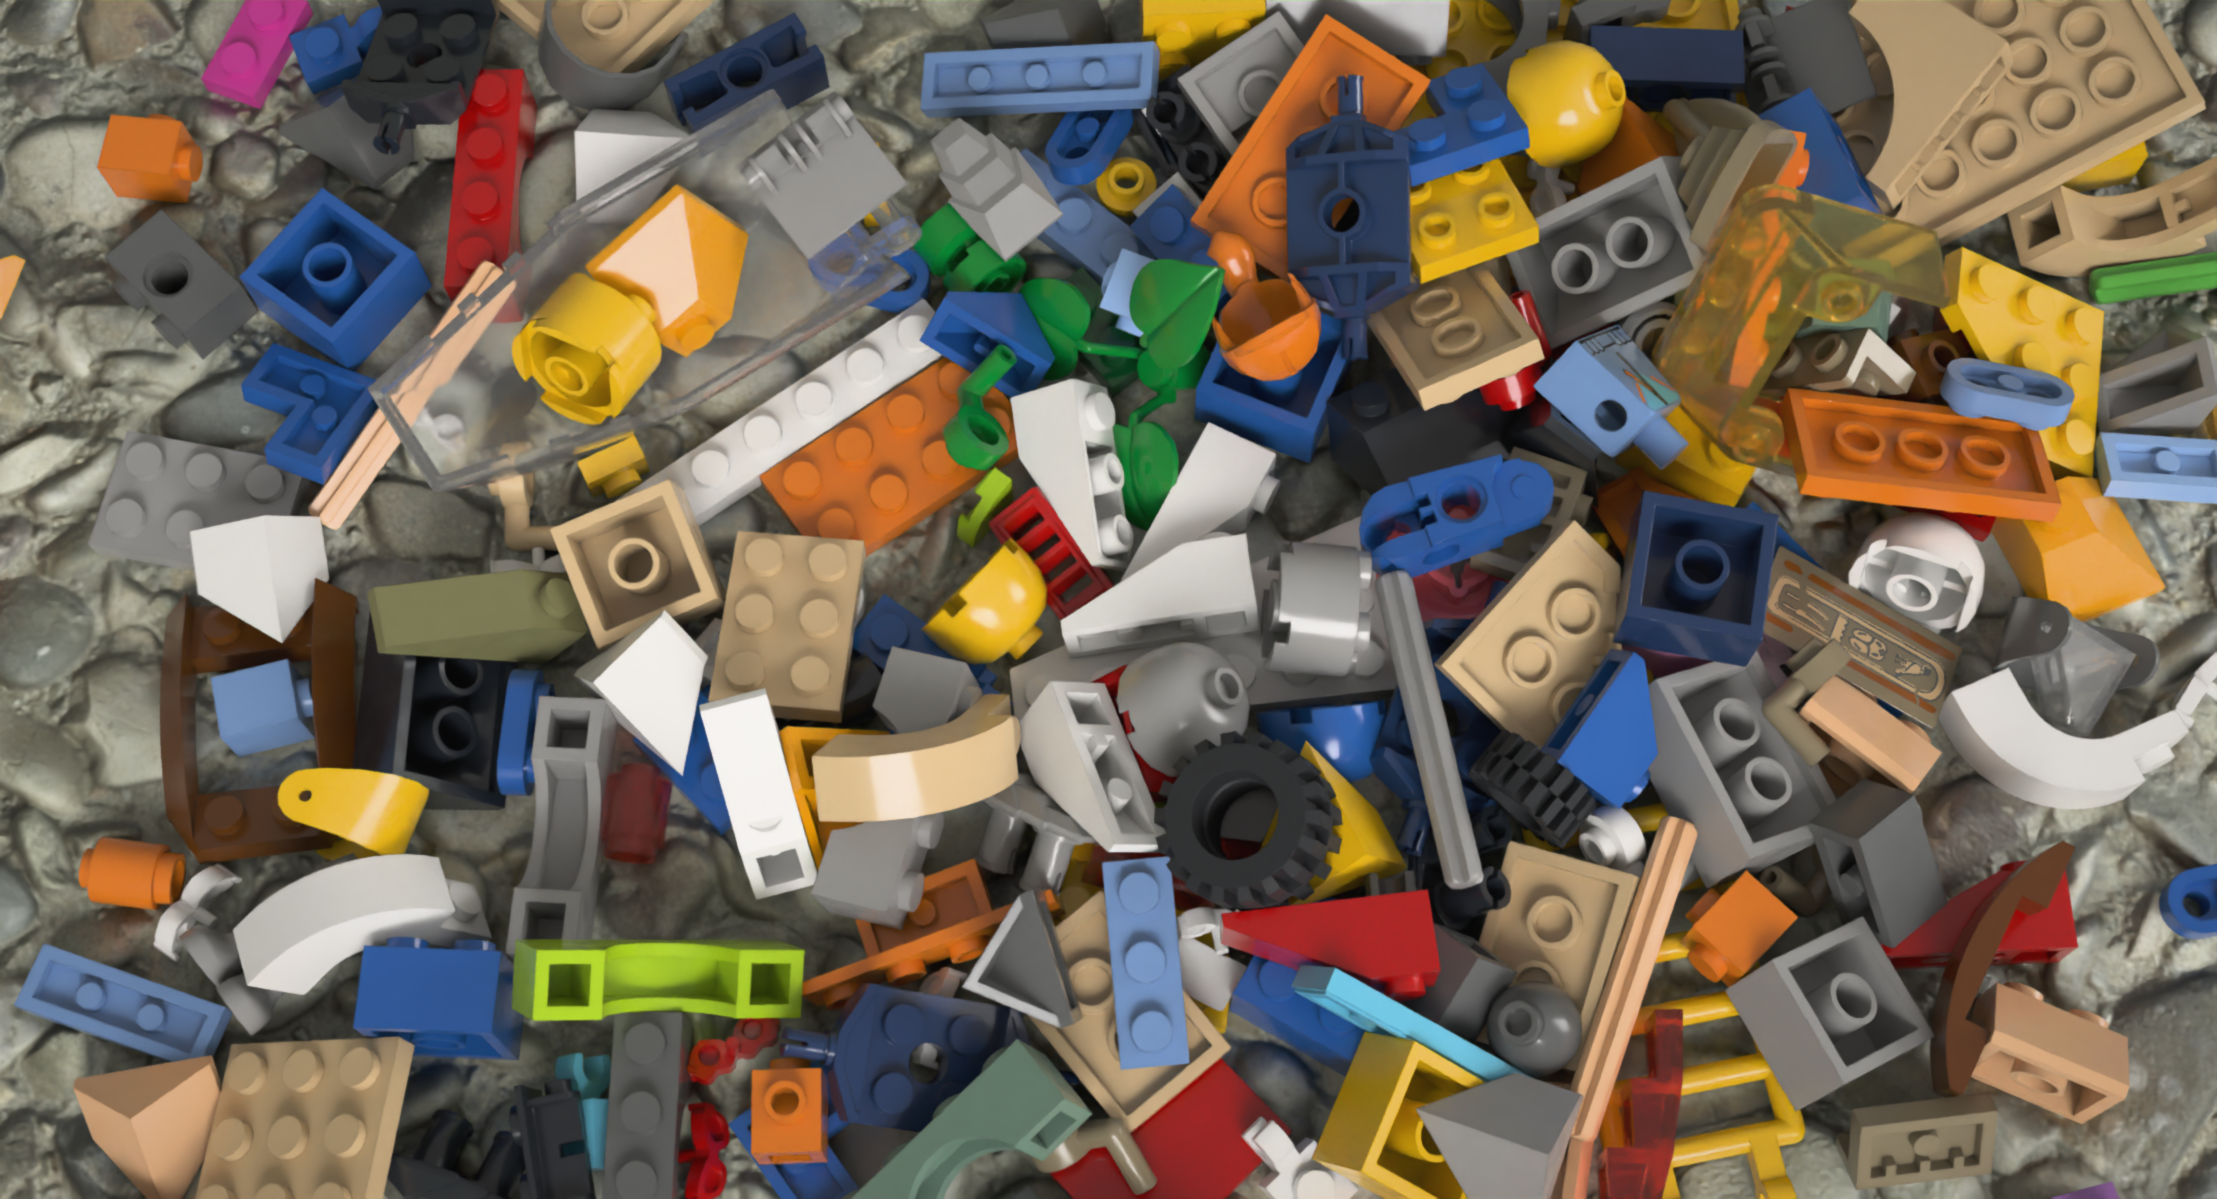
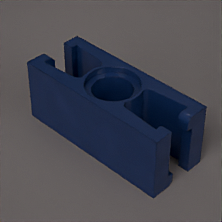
(756, 58)
(1672, 62)

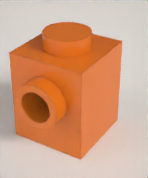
(150, 158)
(1734, 929)
(789, 1113)

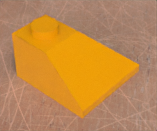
(682, 263)
(2082, 557)

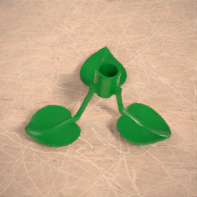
(1174, 310)

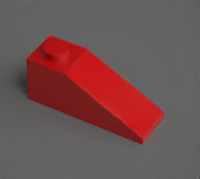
(1375, 939)
(2027, 940)

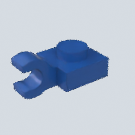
(334, 49)

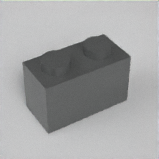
(1879, 860)

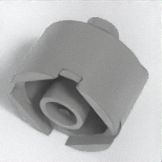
(1314, 608)

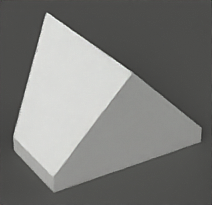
(616, 142)
(261, 569)
(651, 685)

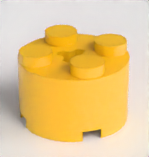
(588, 349)

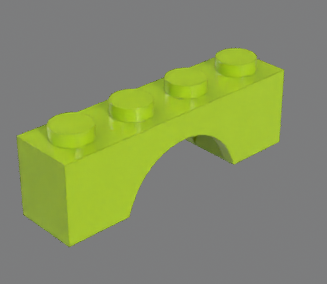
(621, 976)

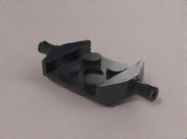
(410, 33)

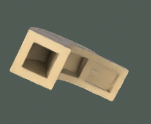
(2079, 232)
(919, 770)

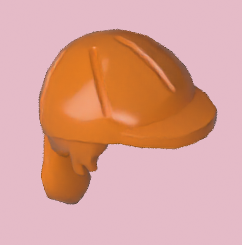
(1267, 325)

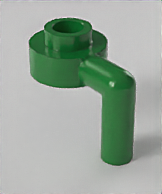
(973, 434)

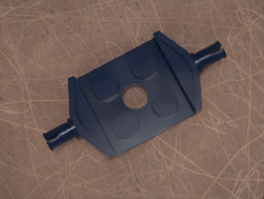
(1371, 262)
(1394, 752)
(872, 1048)

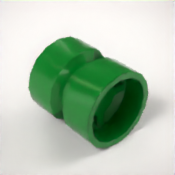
(963, 258)

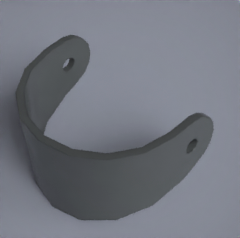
(590, 86)
(2026, 638)

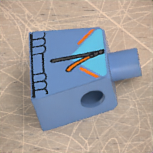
(1615, 396)

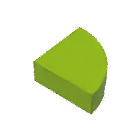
(996, 496)

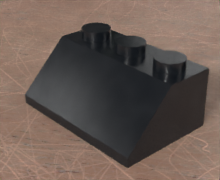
(1387, 437)
(434, 724)

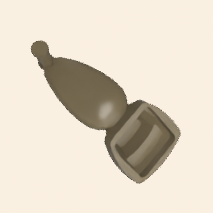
(1723, 158)

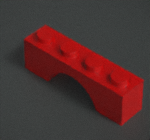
(489, 159)

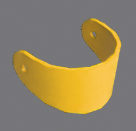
(364, 807)

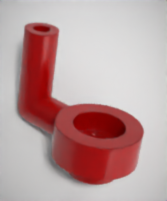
(1518, 389)

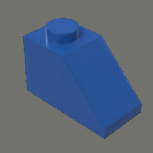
(1609, 731)

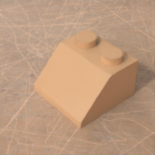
(1866, 740)
(2050, 1054)

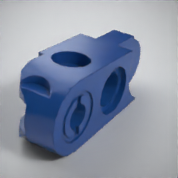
(1506, 501)

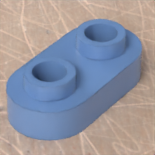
(2006, 392)

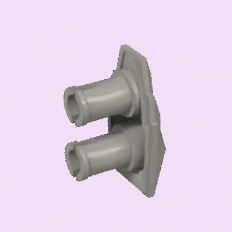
(993, 188)
(1055, 837)

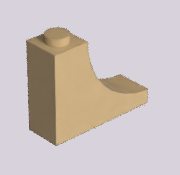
(1939, 75)

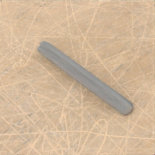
(1429, 730)

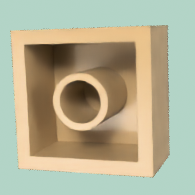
(638, 562)

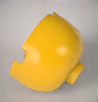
(1566, 100)
(992, 609)

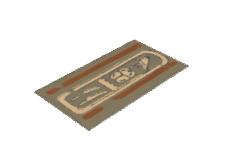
(1889, 651)

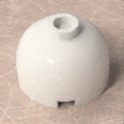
(1922, 570)

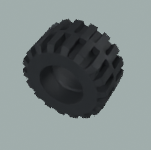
(1201, 800)

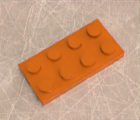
(1253, 185)
(1917, 456)
(884, 463)

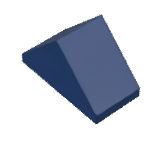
(977, 322)

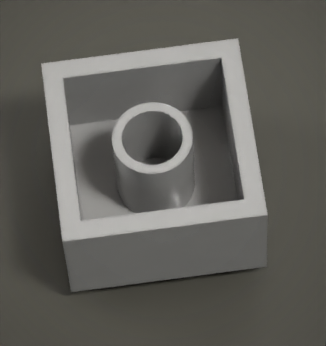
(1829, 1012)

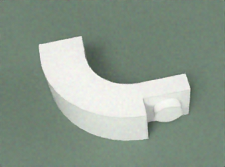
(2039, 764)
(353, 904)

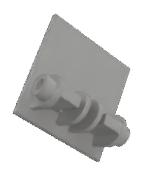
(821, 175)

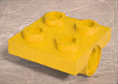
(1467, 220)

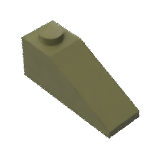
(479, 616)

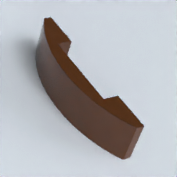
(1957, 1040)

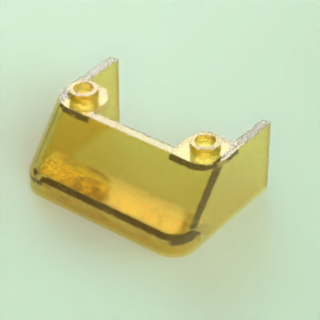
(1767, 272)

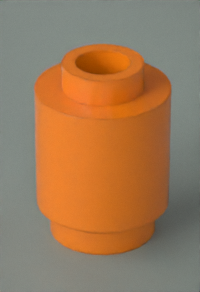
(132, 873)

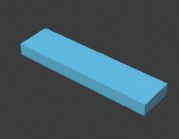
(1384, 1016)

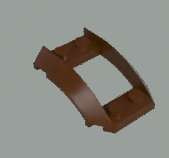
(213, 640)

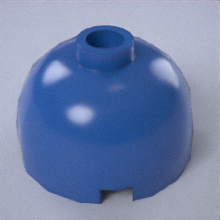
(1337, 731)

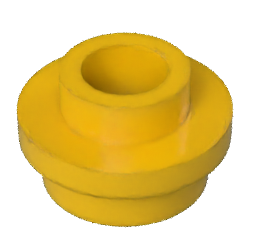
(1121, 200)

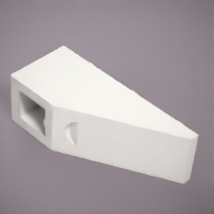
(1073, 459)
(759, 793)

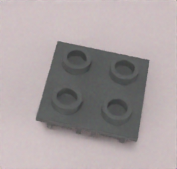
(1803, 50)

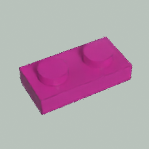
(256, 49)

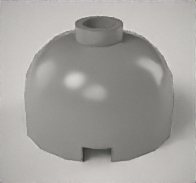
(1179, 700)

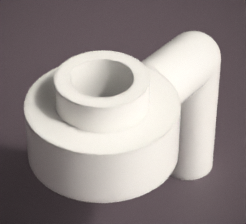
(1615, 841)

